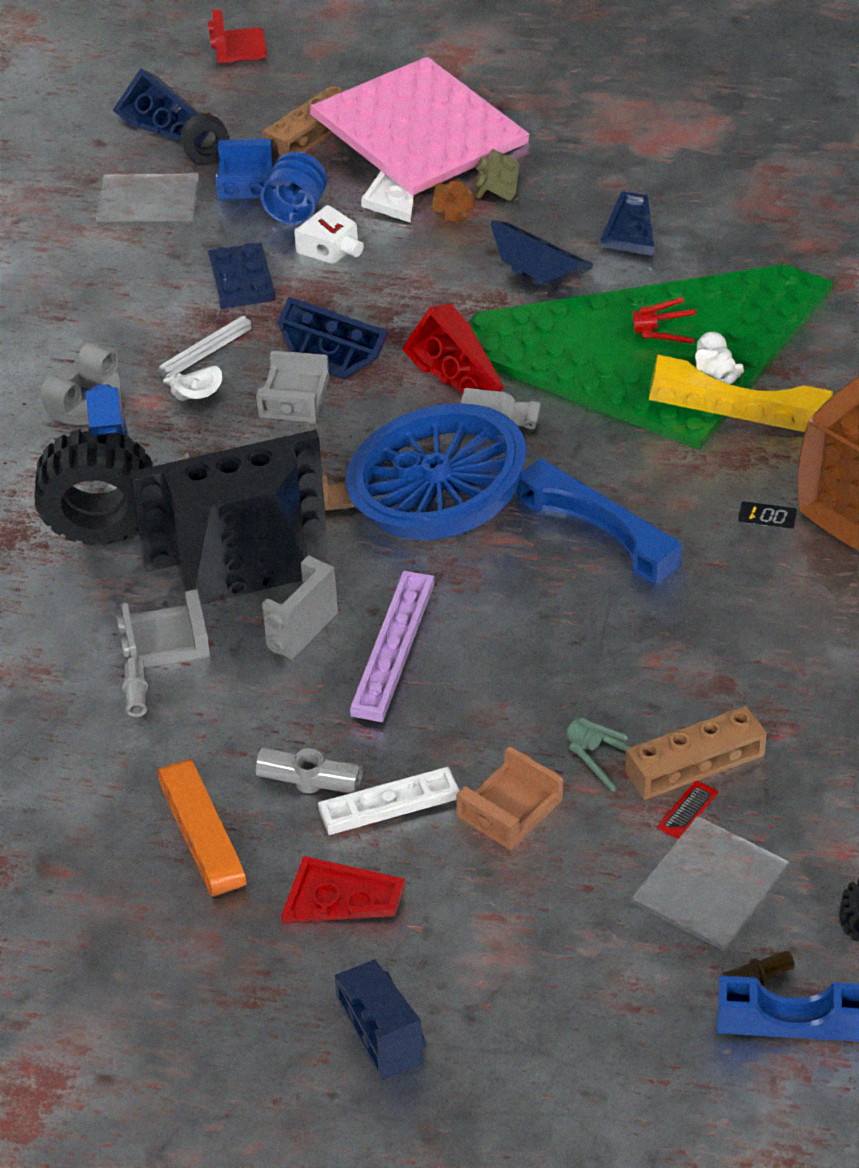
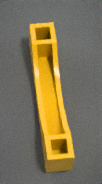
(683, 385)

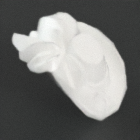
(195, 384)

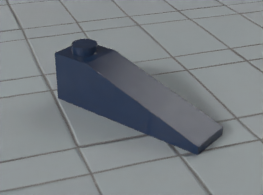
(155, 107)

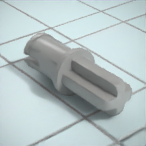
(135, 687)

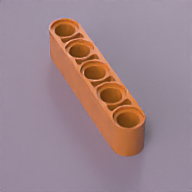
(201, 827)

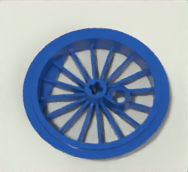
(423, 476)

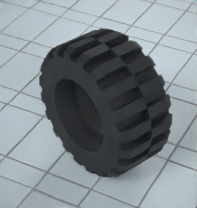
(81, 513)

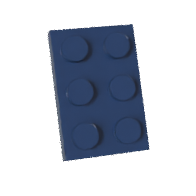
(241, 275)

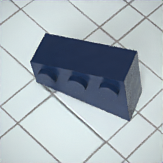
(381, 1019)

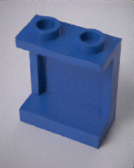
(243, 167)

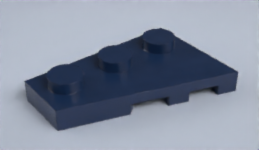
(630, 225)

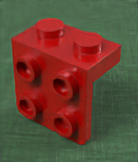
(237, 43)

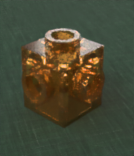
(445, 196)

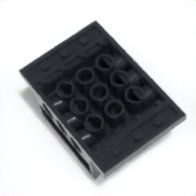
(232, 515)

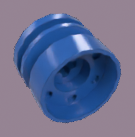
(294, 188)

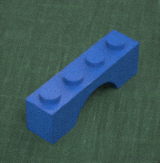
(751, 1009)

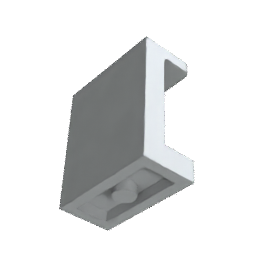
(294, 386)
(304, 613)
(165, 634)

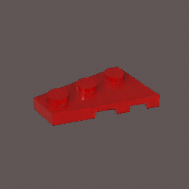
(340, 892)

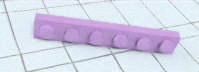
(392, 646)

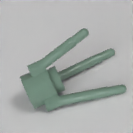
(588, 735)

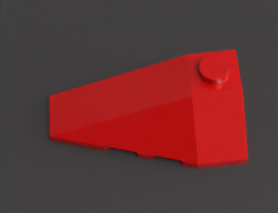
(450, 350)

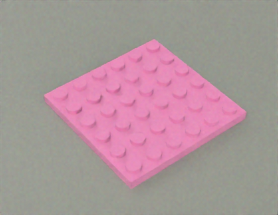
(419, 125)

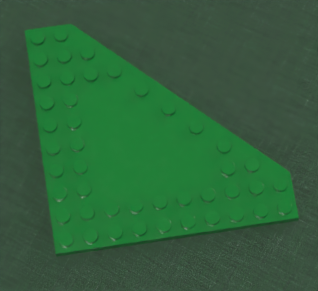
(593, 357)

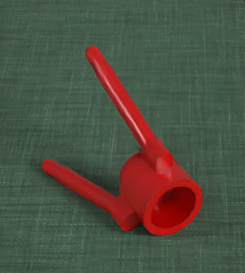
(647, 319)

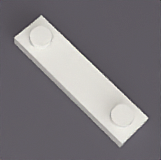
(388, 800)

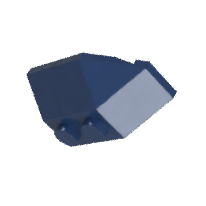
(536, 256)
(323, 332)

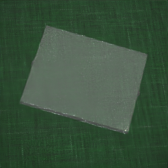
(147, 199)
(710, 883)

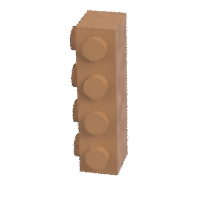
(299, 129)
(695, 752)

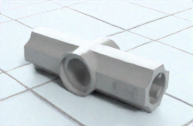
(309, 770)

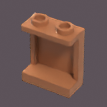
(511, 799)

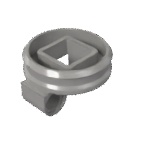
(62, 387)

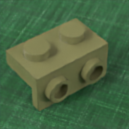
(497, 174)

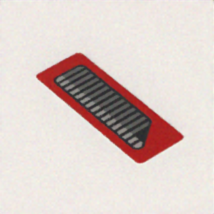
(687, 809)

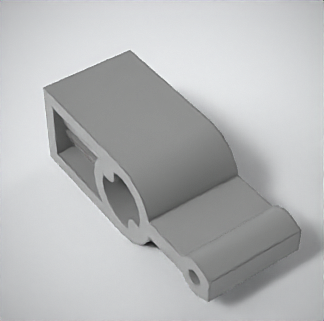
(519, 412)

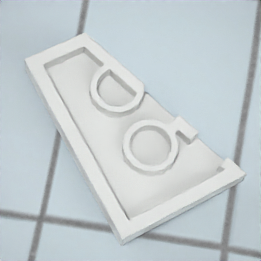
(388, 198)

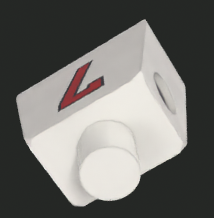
(328, 236)

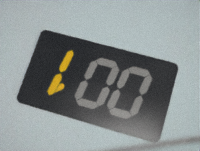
(767, 515)

